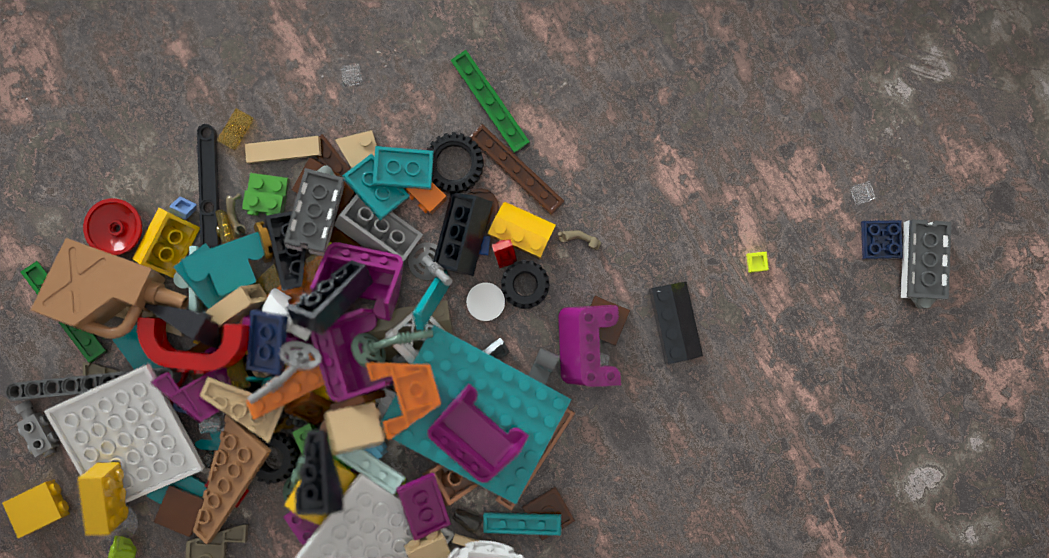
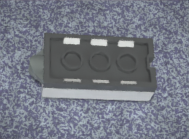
(315, 211)
(926, 261)

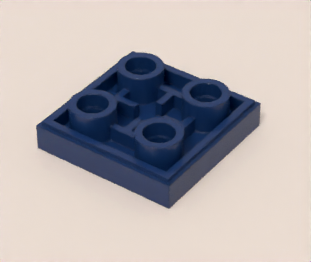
(882, 239)

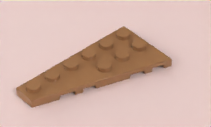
(231, 472)

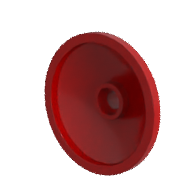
(101, 226)

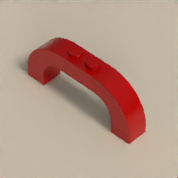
(155, 345)

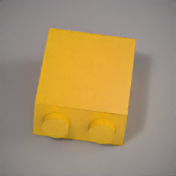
(36, 508)

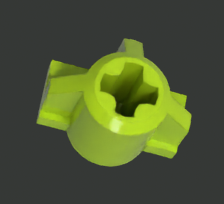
(122, 548)

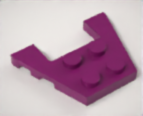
(189, 397)

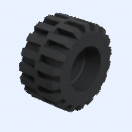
(515, 270)
(290, 459)

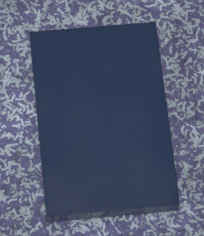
(265, 341)

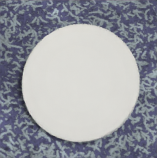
(485, 301)

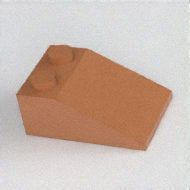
(450, 483)

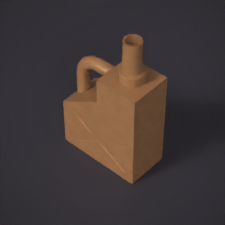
(94, 286)

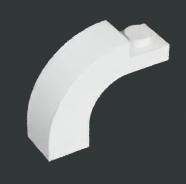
(276, 303)

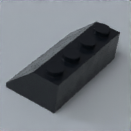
(462, 233)
(675, 322)

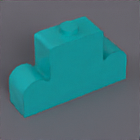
(226, 264)

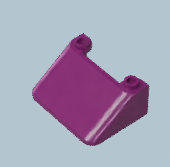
(474, 438)

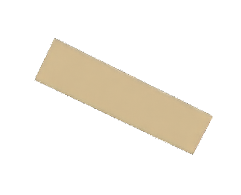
(283, 149)

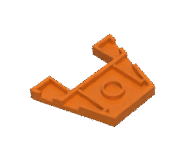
(414, 390)

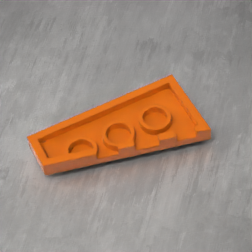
(296, 386)

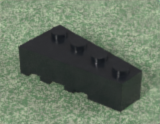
(331, 298)

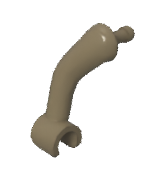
(230, 206)
(566, 236)

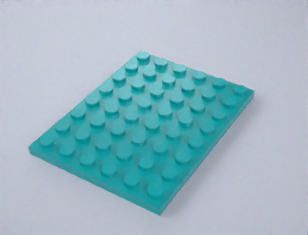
(503, 396)

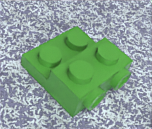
(265, 194)

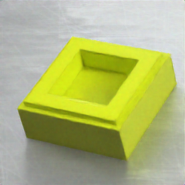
(757, 262)

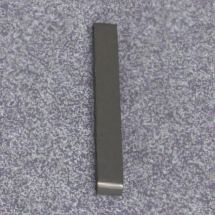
(65, 385)

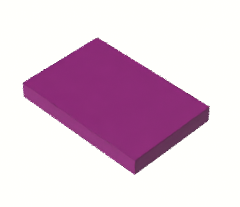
(423, 506)

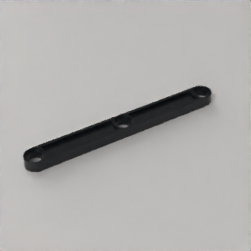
(208, 185)

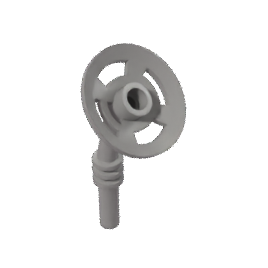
(432, 268)
(298, 360)

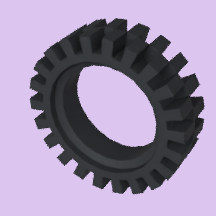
(476, 167)

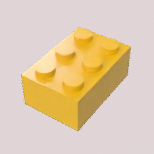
(103, 498)

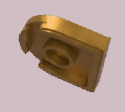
(265, 241)

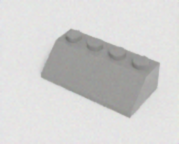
(387, 235)

